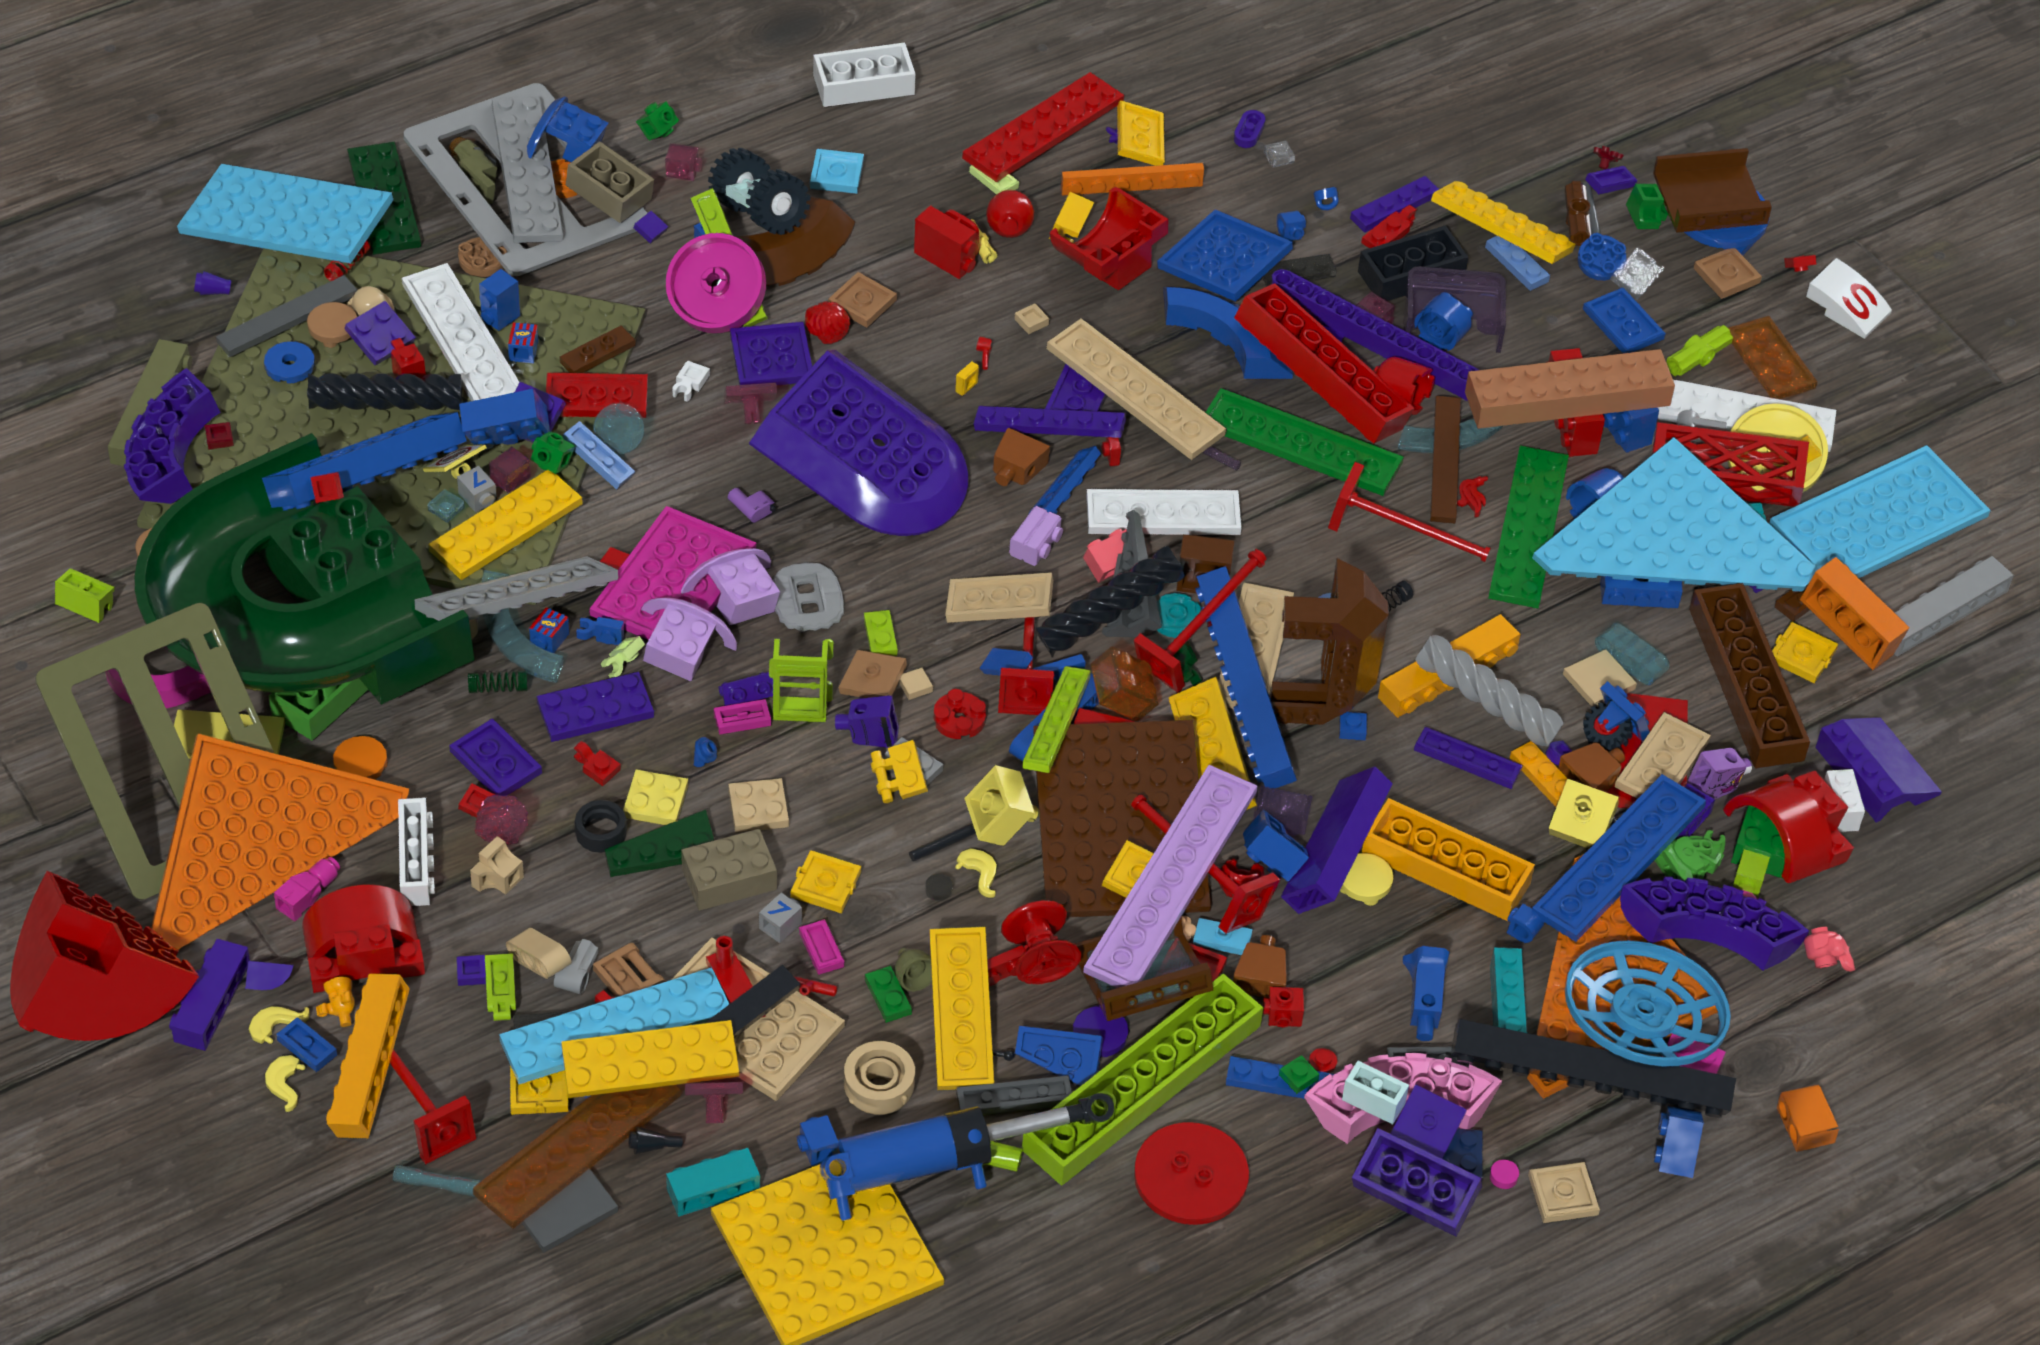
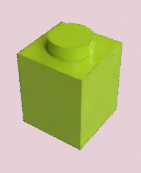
(1751, 872)

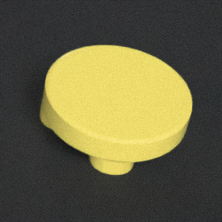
(1368, 879)

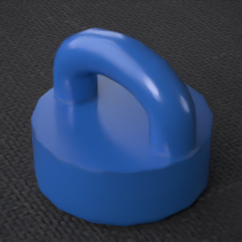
(1324, 194)

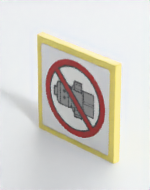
(455, 460)

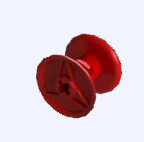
(1045, 955)

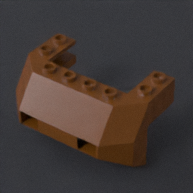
(1353, 638)

